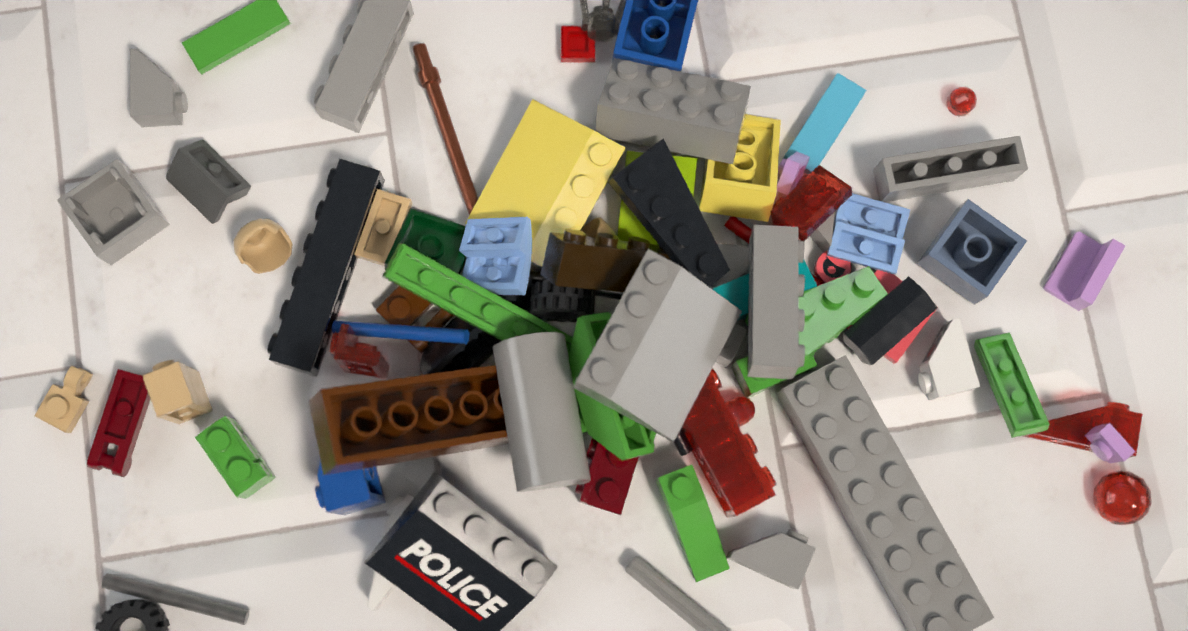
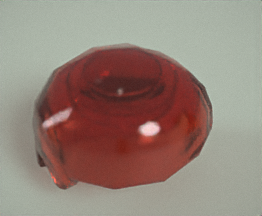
(1122, 497)

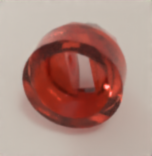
(964, 107)
(745, 409)

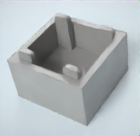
(113, 212)

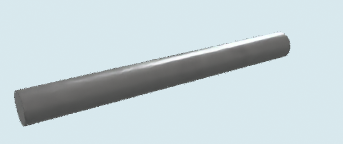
(175, 599)

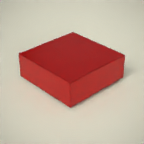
(576, 45)

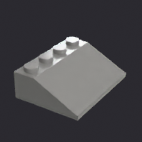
(658, 346)

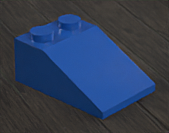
(349, 490)

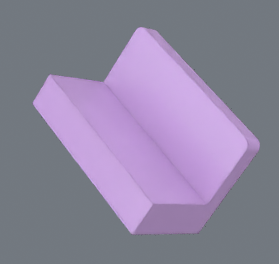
(1083, 270)

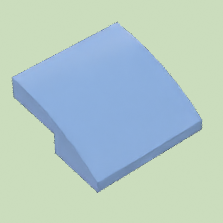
(869, 233)
(498, 254)

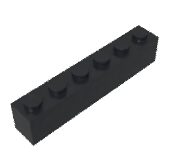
(326, 269)

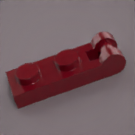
(120, 424)

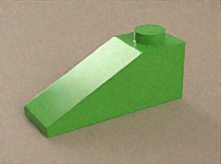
(693, 522)

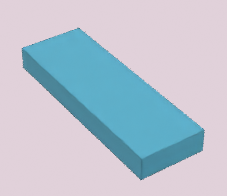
(827, 121)

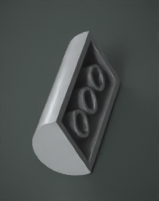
(541, 412)

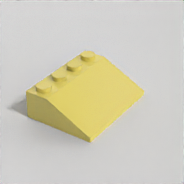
(549, 174)

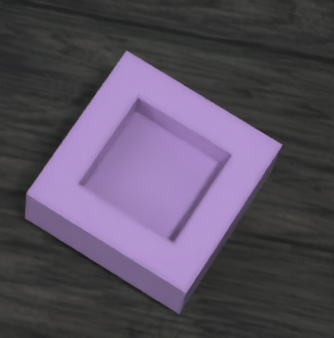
(791, 171)
(1109, 444)

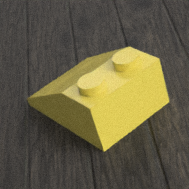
(750, 183)

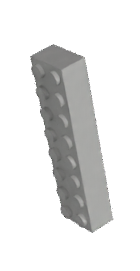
(883, 501)

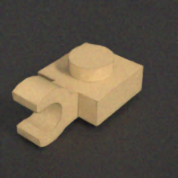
(63, 405)

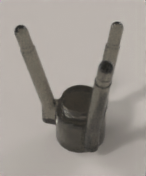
(601, 22)

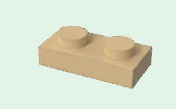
(382, 226)

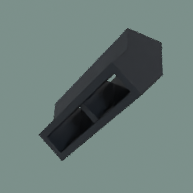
(889, 321)

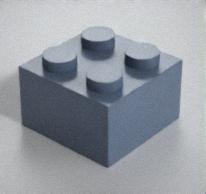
(972, 252)

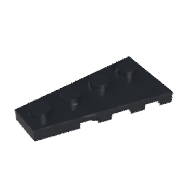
(669, 212)

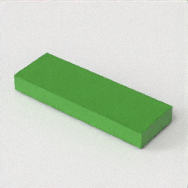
(235, 34)
(1011, 385)

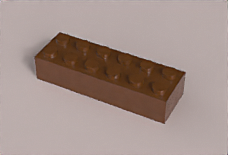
(407, 419)

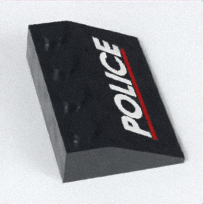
(460, 560)

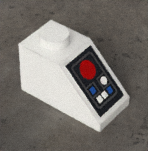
(948, 364)

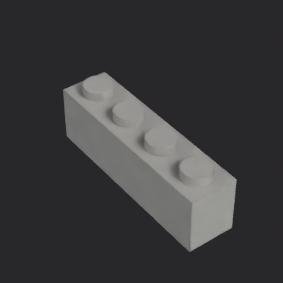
(362, 62)
(950, 169)
(773, 302)

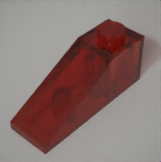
(1071, 429)

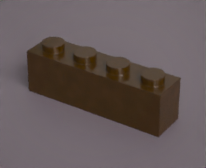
(594, 261)

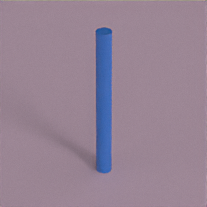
(406, 332)

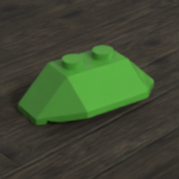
(608, 427)

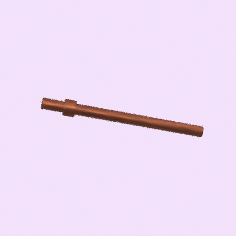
(430, 79)

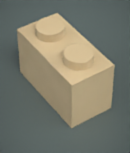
(177, 392)

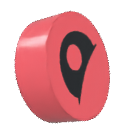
(830, 268)

